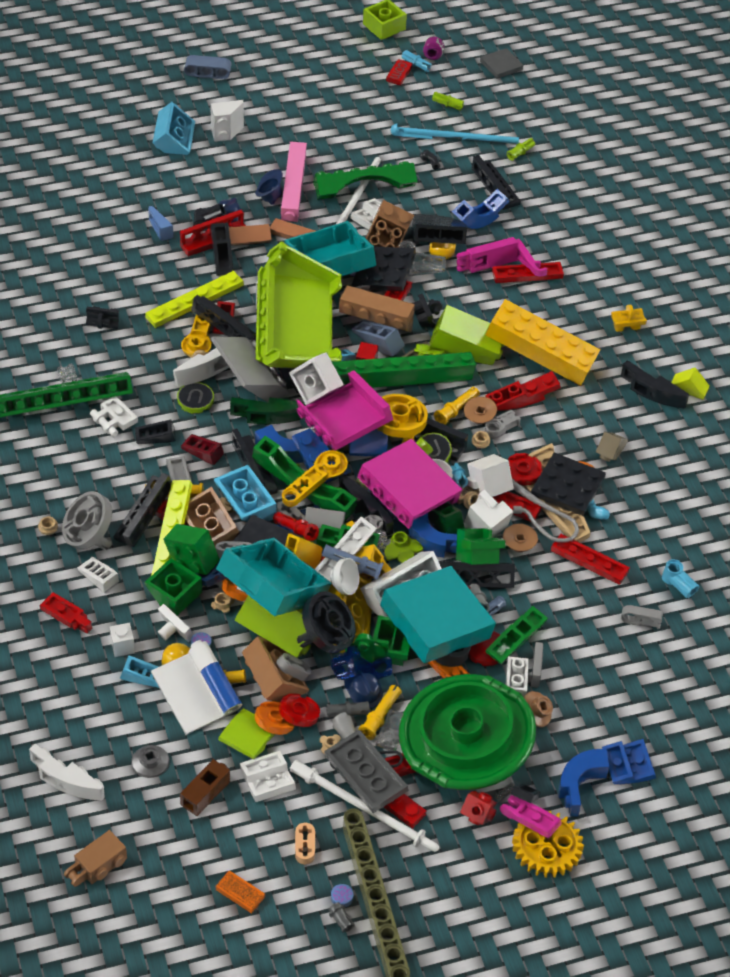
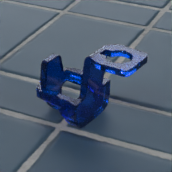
(357, 664)

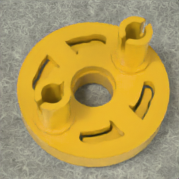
(404, 425)

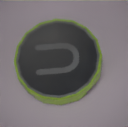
(195, 397)
(440, 444)

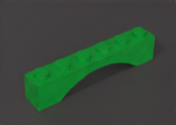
(397, 175)
(275, 460)

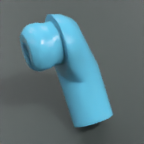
(598, 512)

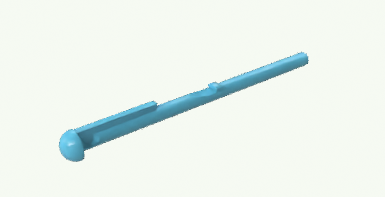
(427, 134)

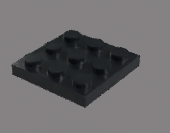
(391, 269)
(568, 484)

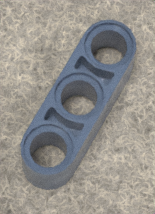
(207, 67)

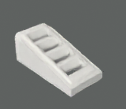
(103, 584)

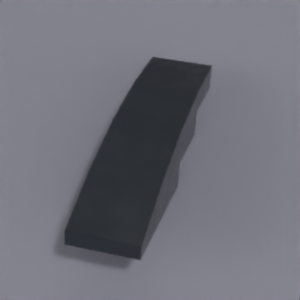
(366, 502)

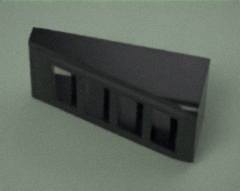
(166, 436)

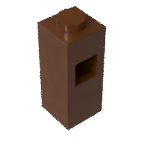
(205, 787)

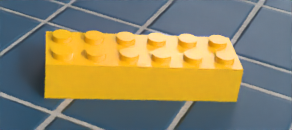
(542, 342)

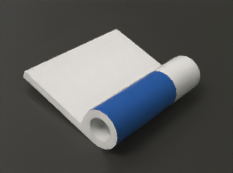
(197, 688)

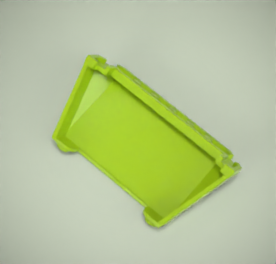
(294, 309)

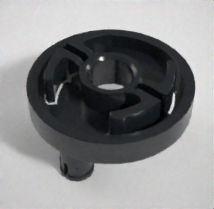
(317, 617)

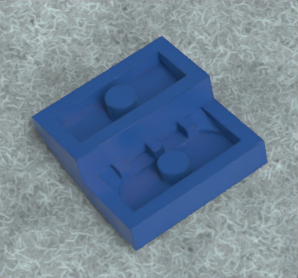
(629, 762)

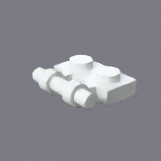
(117, 412)

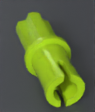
(448, 100)
(520, 149)

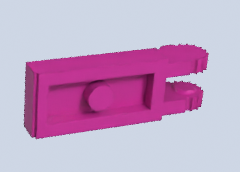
(531, 816)

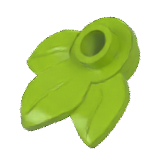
(424, 349)
(402, 547)

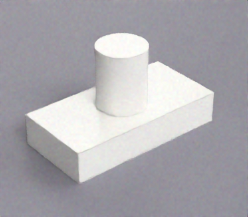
(173, 624)

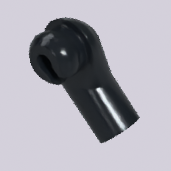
(426, 154)

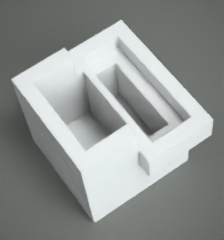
(491, 475)
(489, 515)

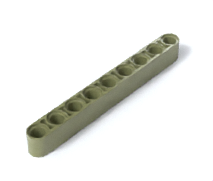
(372, 889)

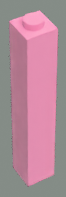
(293, 182)

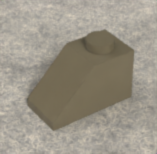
(611, 446)

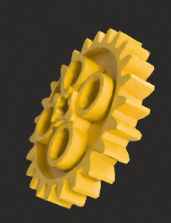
(561, 857)

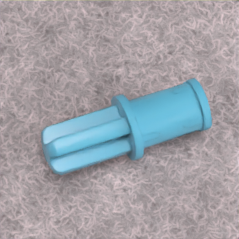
(416, 60)
(459, 475)

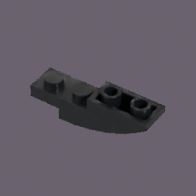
(656, 390)

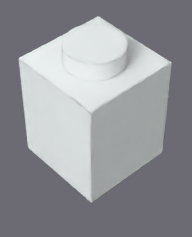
(122, 639)

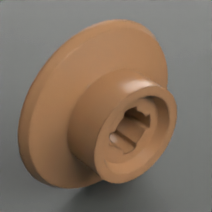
(480, 404)
(525, 534)
(541, 707)

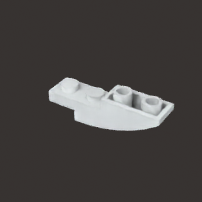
(199, 368)
(517, 674)
(68, 779)

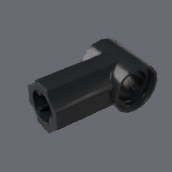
(202, 215)

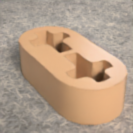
(309, 843)

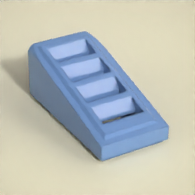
(161, 225)

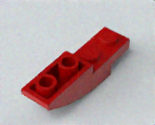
(525, 394)

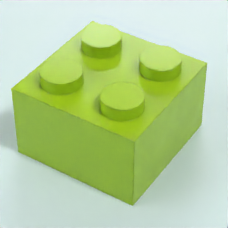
(384, 19)

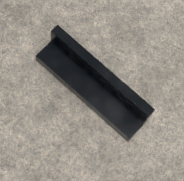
(493, 180)
(221, 319)
(456, 438)
(244, 450)
(142, 516)
(500, 567)

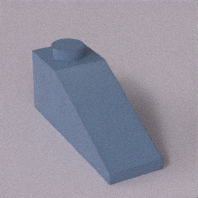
(379, 334)

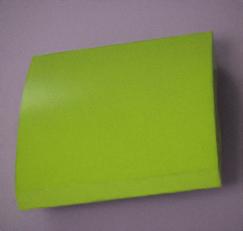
(245, 735)

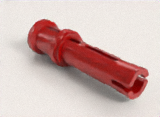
(299, 527)

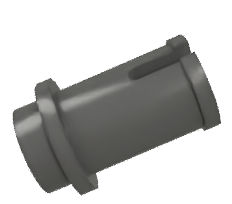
(341, 917)

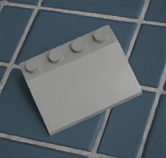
(251, 373)

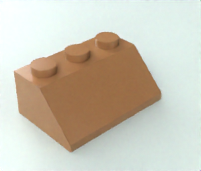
(209, 513)
(274, 683)

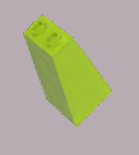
(465, 333)
(279, 629)

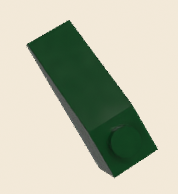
(446, 518)

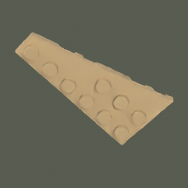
(566, 526)

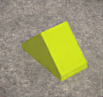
(691, 382)

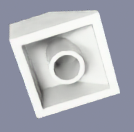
(227, 119)
(316, 378)

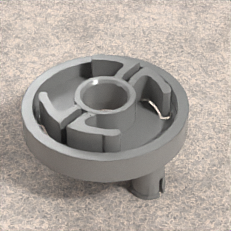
(88, 521)

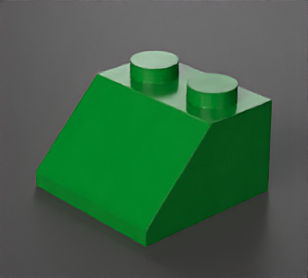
(174, 586)

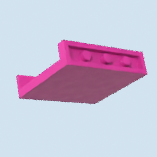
(346, 412)
(408, 482)

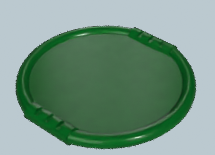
(467, 732)

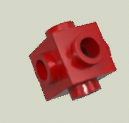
(479, 807)

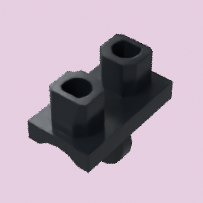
(433, 307)
(102, 317)

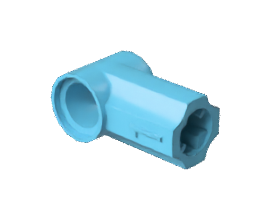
(674, 575)

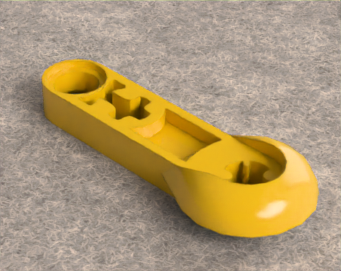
(199, 336)
(316, 476)

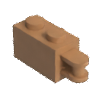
(97, 859)

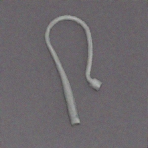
(528, 495)

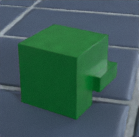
(478, 546)
(392, 640)

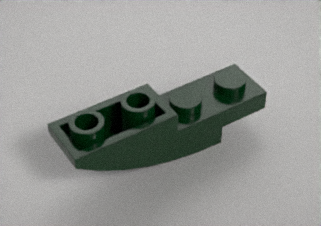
(272, 412)

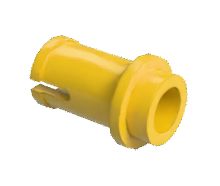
(236, 676)

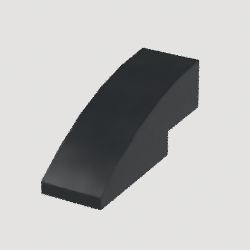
(221, 248)

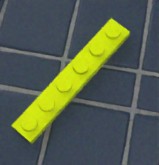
(183, 303)
(174, 514)

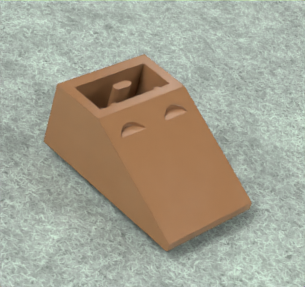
(389, 226)

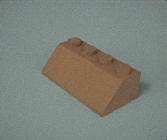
(377, 308)

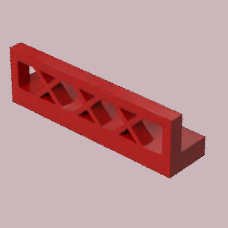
(202, 242)

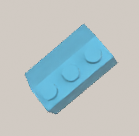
(173, 130)
(246, 494)

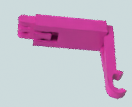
(498, 254)

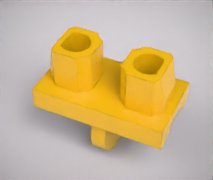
(628, 317)

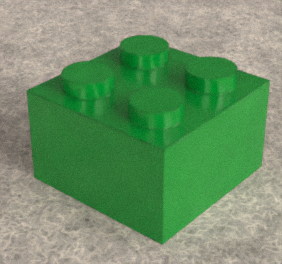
(192, 548)

